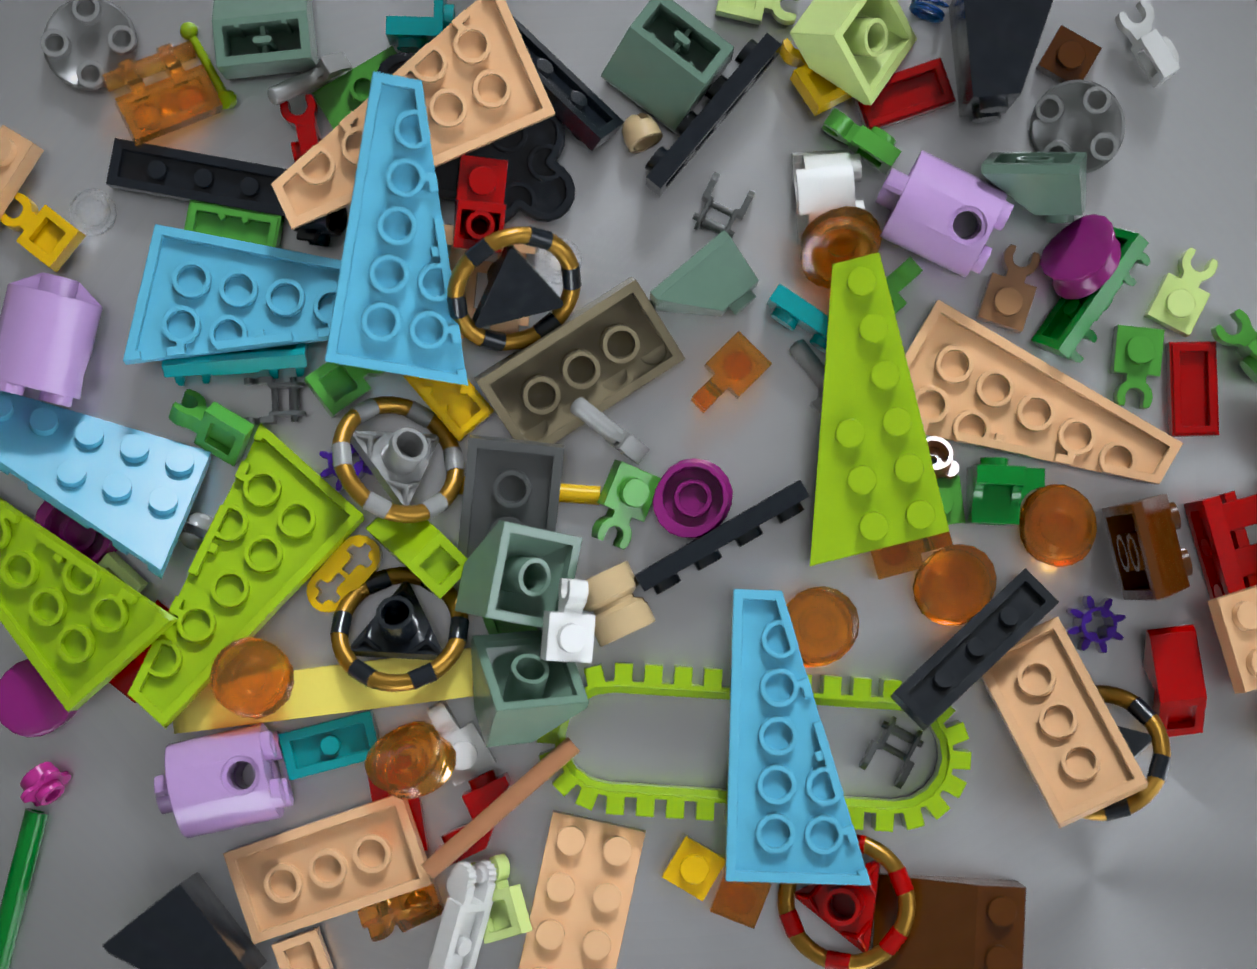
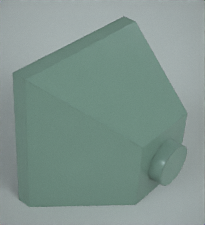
(1041, 181)
(708, 282)
(517, 573)
(518, 692)

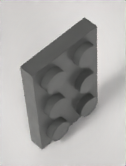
(510, 484)

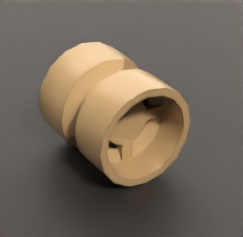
(615, 605)

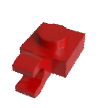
(305, 125)

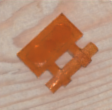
(165, 104)

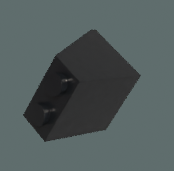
(994, 52)
(186, 932)

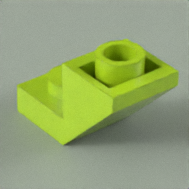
(422, 551)

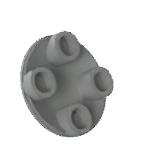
(87, 41)
(1079, 119)

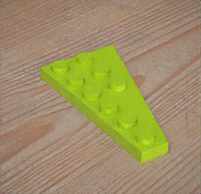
(873, 451)
(253, 559)
(69, 611)

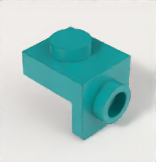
(414, 32)

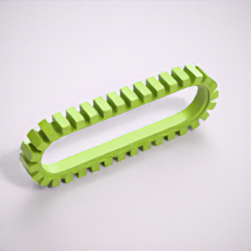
(830, 694)

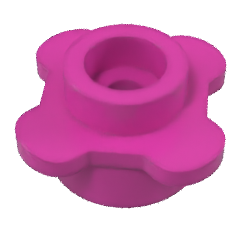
(43, 784)

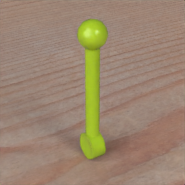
(189, 32)

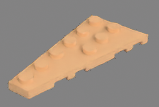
(475, 92)
(1004, 399)

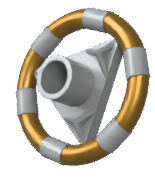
(396, 459)

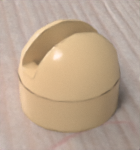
(641, 132)

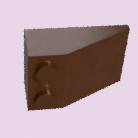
(1148, 548)
(956, 923)

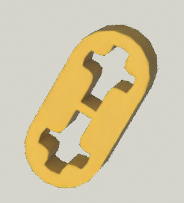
(336, 565)

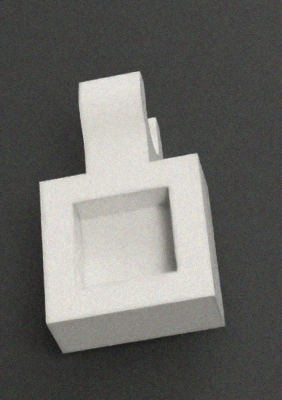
(1154, 53)
(569, 632)
(470, 749)

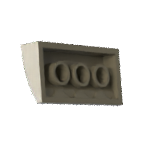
(593, 355)

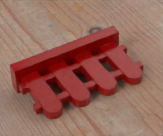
(1222, 541)

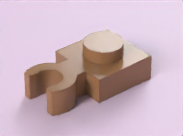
(1007, 297)

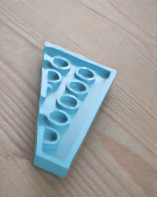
(395, 250)
(226, 297)
(104, 474)
(782, 781)

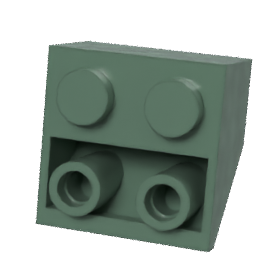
(263, 37)
(667, 61)

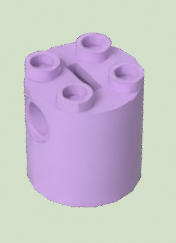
(926, 206)
(47, 337)
(207, 785)

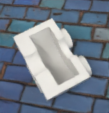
(824, 183)

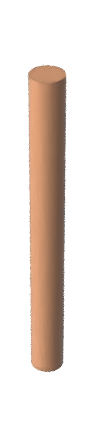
(500, 808)

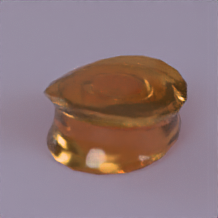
(835, 238)
(1057, 525)
(954, 584)
(823, 624)
(252, 677)
(410, 761)

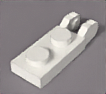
(464, 915)

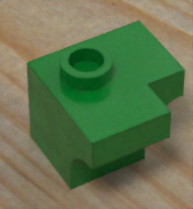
(997, 491)

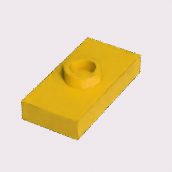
(456, 405)

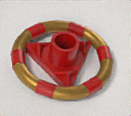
(851, 912)

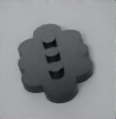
(534, 179)

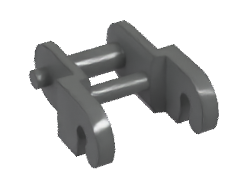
(705, 221)
(292, 386)
(913, 740)

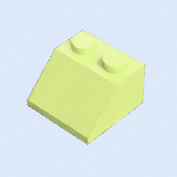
(854, 43)

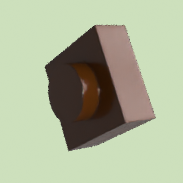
(1068, 56)

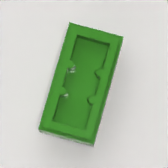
(350, 89)
(234, 223)

